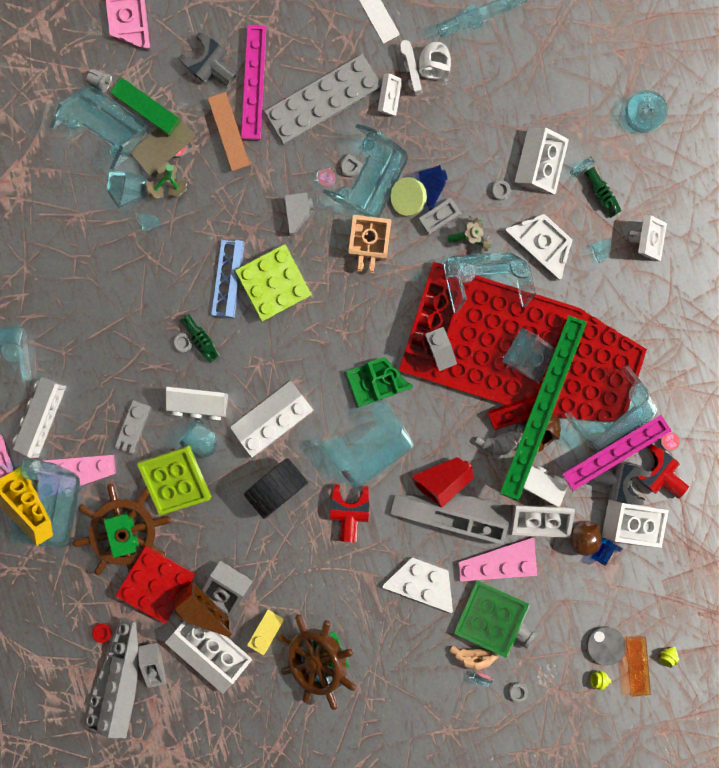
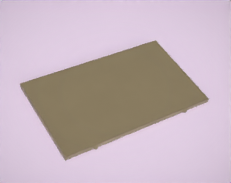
(160, 148)

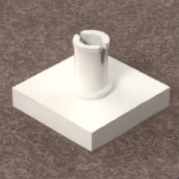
(650, 238)

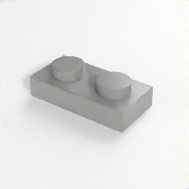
(440, 216)

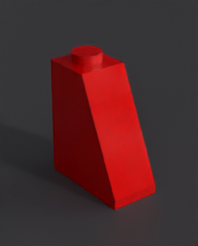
(444, 480)

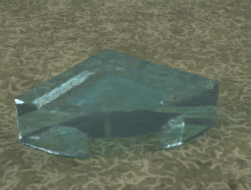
(582, 166)
(148, 221)
(602, 249)

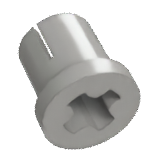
(99, 80)
(525, 636)

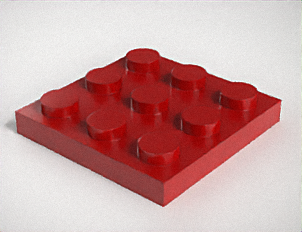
(154, 583)

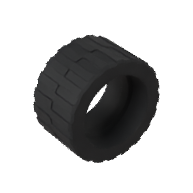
(275, 488)

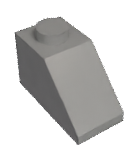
(298, 210)
(441, 348)
(152, 665)

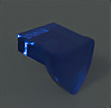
(605, 551)

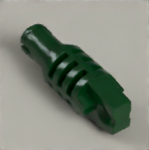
(604, 195)
(200, 339)

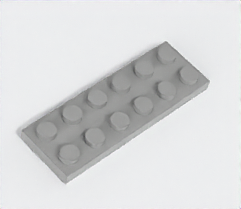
(323, 99)

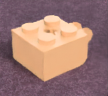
(361, 248)

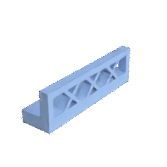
(234, 282)

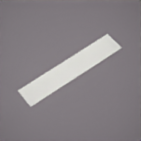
(380, 19)

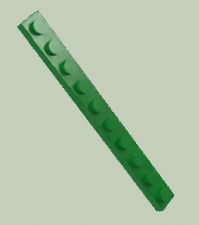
(543, 408)

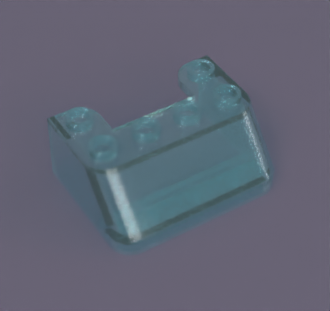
(374, 450)
(58, 493)

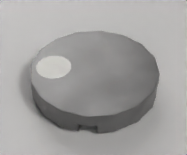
(606, 646)

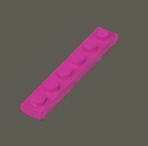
(254, 82)
(616, 453)

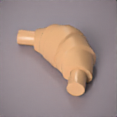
(474, 658)

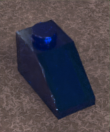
(434, 183)

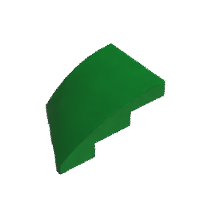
(375, 382)

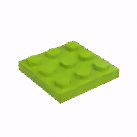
(272, 282)
(174, 480)

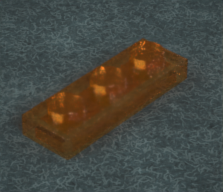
(638, 666)

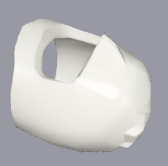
(435, 61)

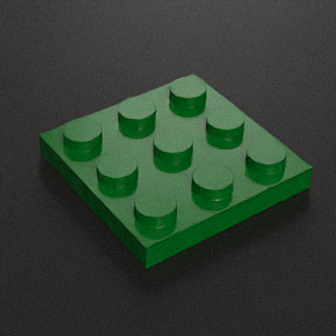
(492, 619)

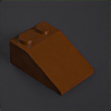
(201, 611)

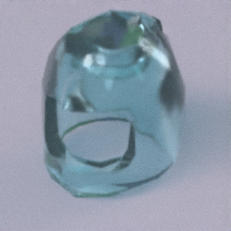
(200, 438)

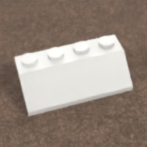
(38, 418)
(271, 419)
(209, 654)

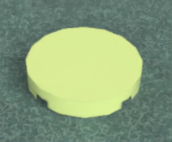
(408, 196)

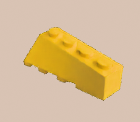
(24, 507)

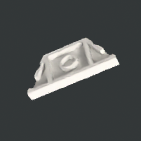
(544, 242)
(422, 583)

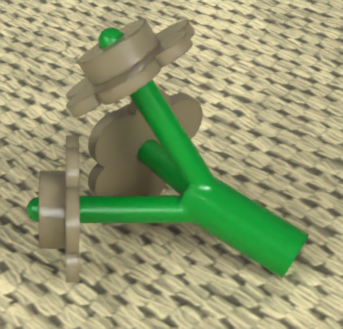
(166, 175)
(472, 235)

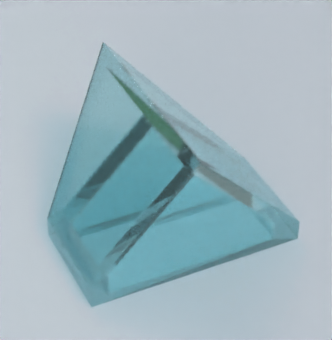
(125, 187)

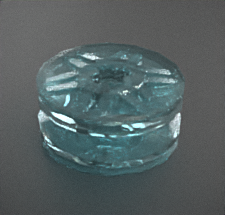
(656, 108)

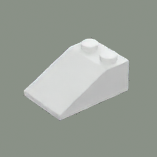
(635, 524)

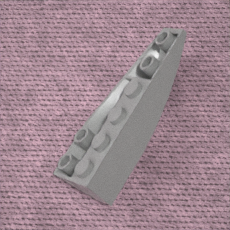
(461, 515)
(116, 685)

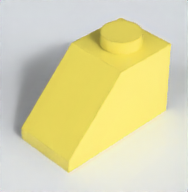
(265, 632)

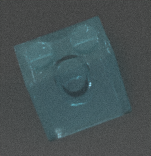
(529, 355)

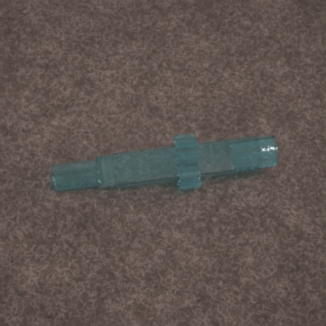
(475, 16)

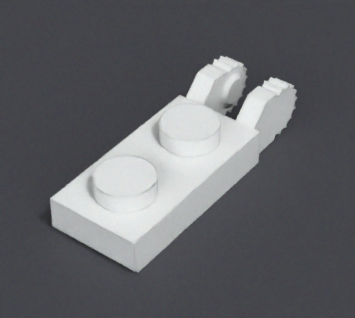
(410, 66)

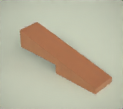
(229, 131)

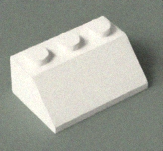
(541, 160)
(196, 403)
(544, 486)
(542, 521)

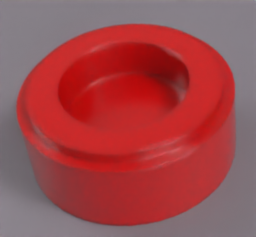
(101, 632)

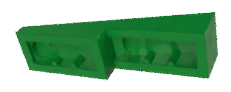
(145, 106)

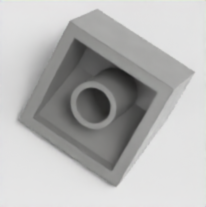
(226, 587)

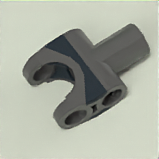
(210, 62)
(621, 482)

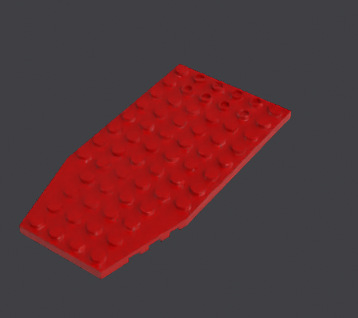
(486, 330)

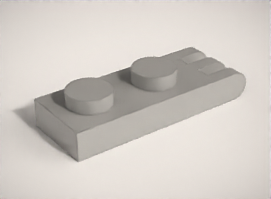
(133, 426)

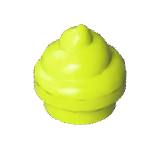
(669, 657)
(599, 680)

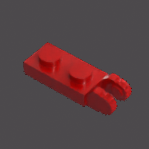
(511, 413)

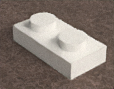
(389, 94)

